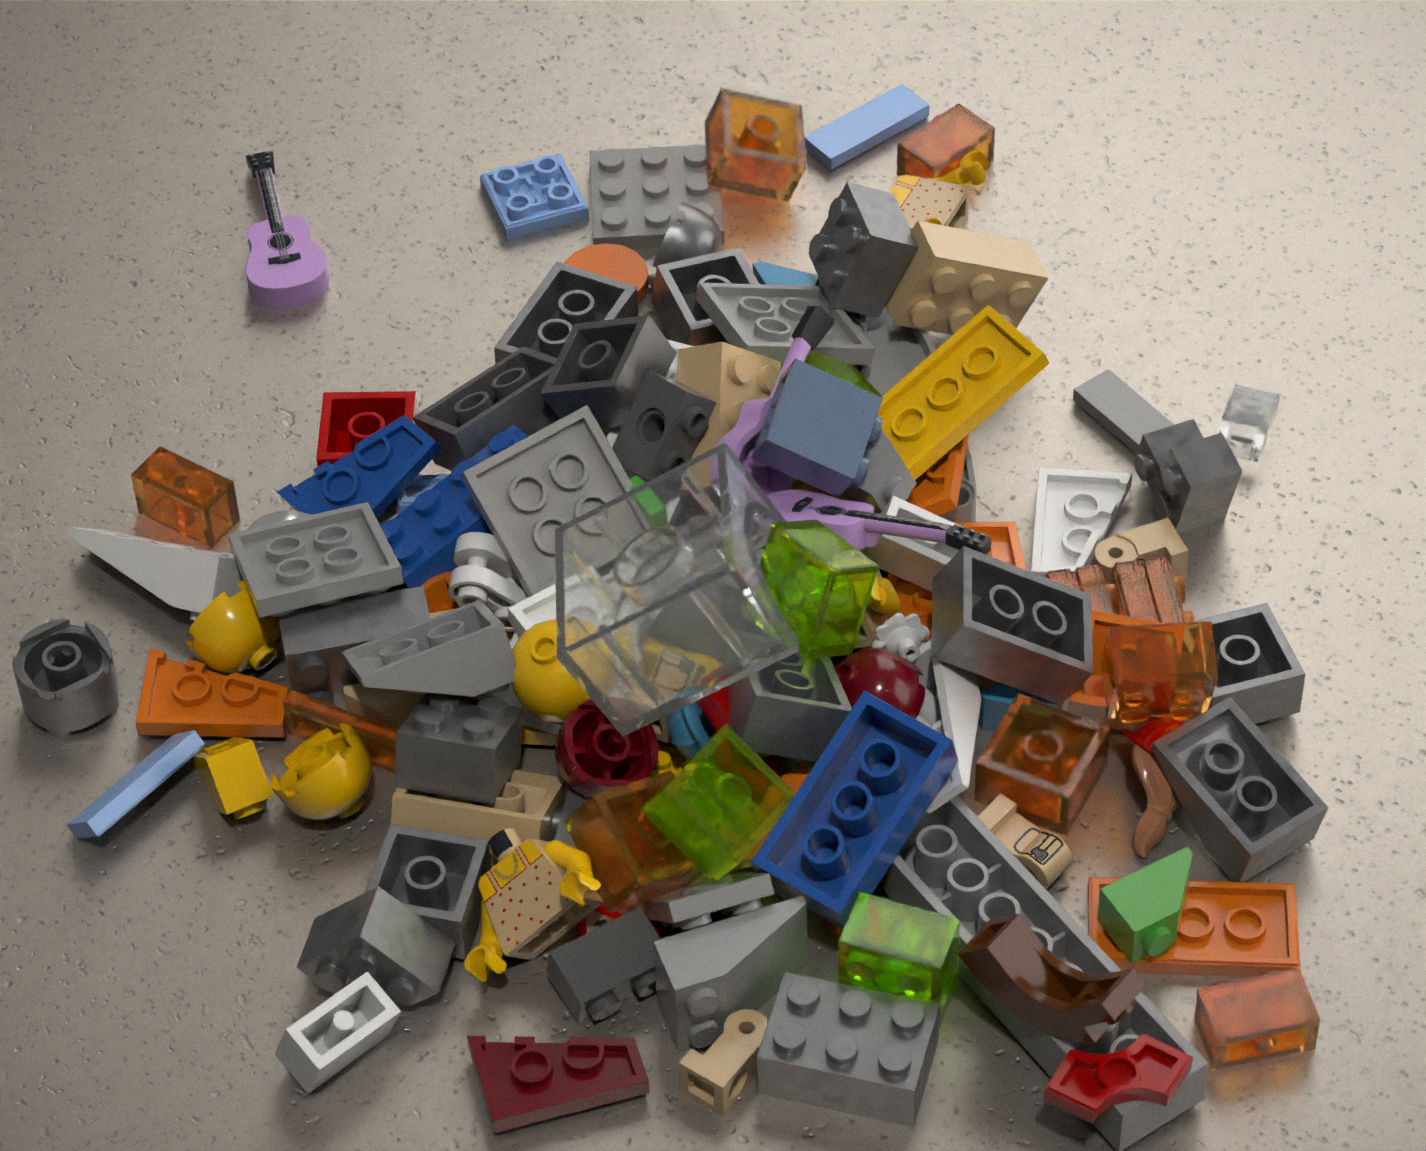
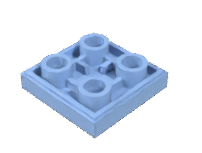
(534, 196)

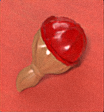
(1160, 794)

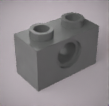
(662, 426)

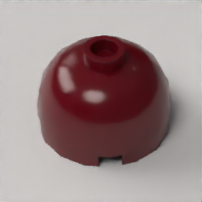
(883, 676)
(596, 755)

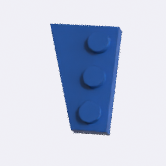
(371, 473)

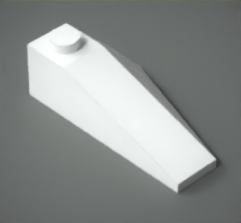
(171, 571)
(953, 710)

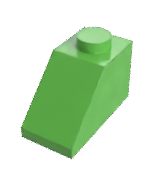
(1147, 906)

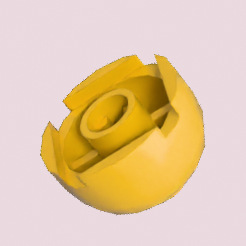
(232, 635)
(541, 679)
(325, 775)

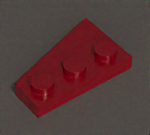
(547, 1080)

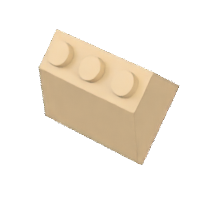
(522, 804)

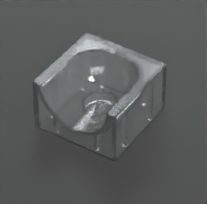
(668, 591)

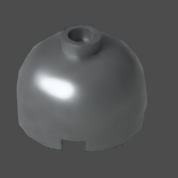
(688, 238)

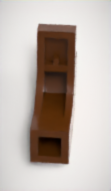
(1042, 987)

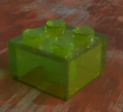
(818, 585)
(719, 803)
(900, 950)

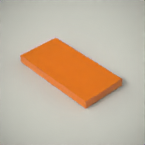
(1221, 932)

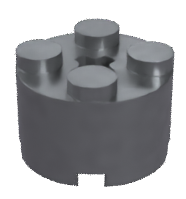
(66, 676)

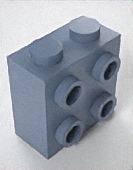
(818, 429)

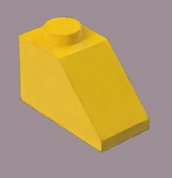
(233, 776)

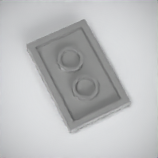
(693, 904)

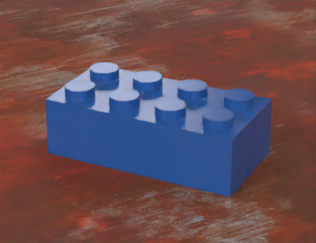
(428, 529)
(856, 808)

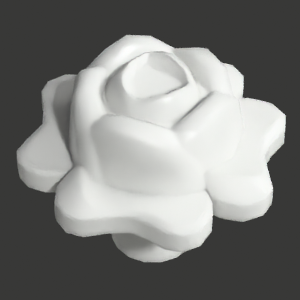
(902, 635)

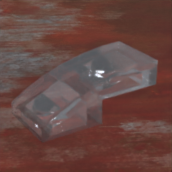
(1248, 421)

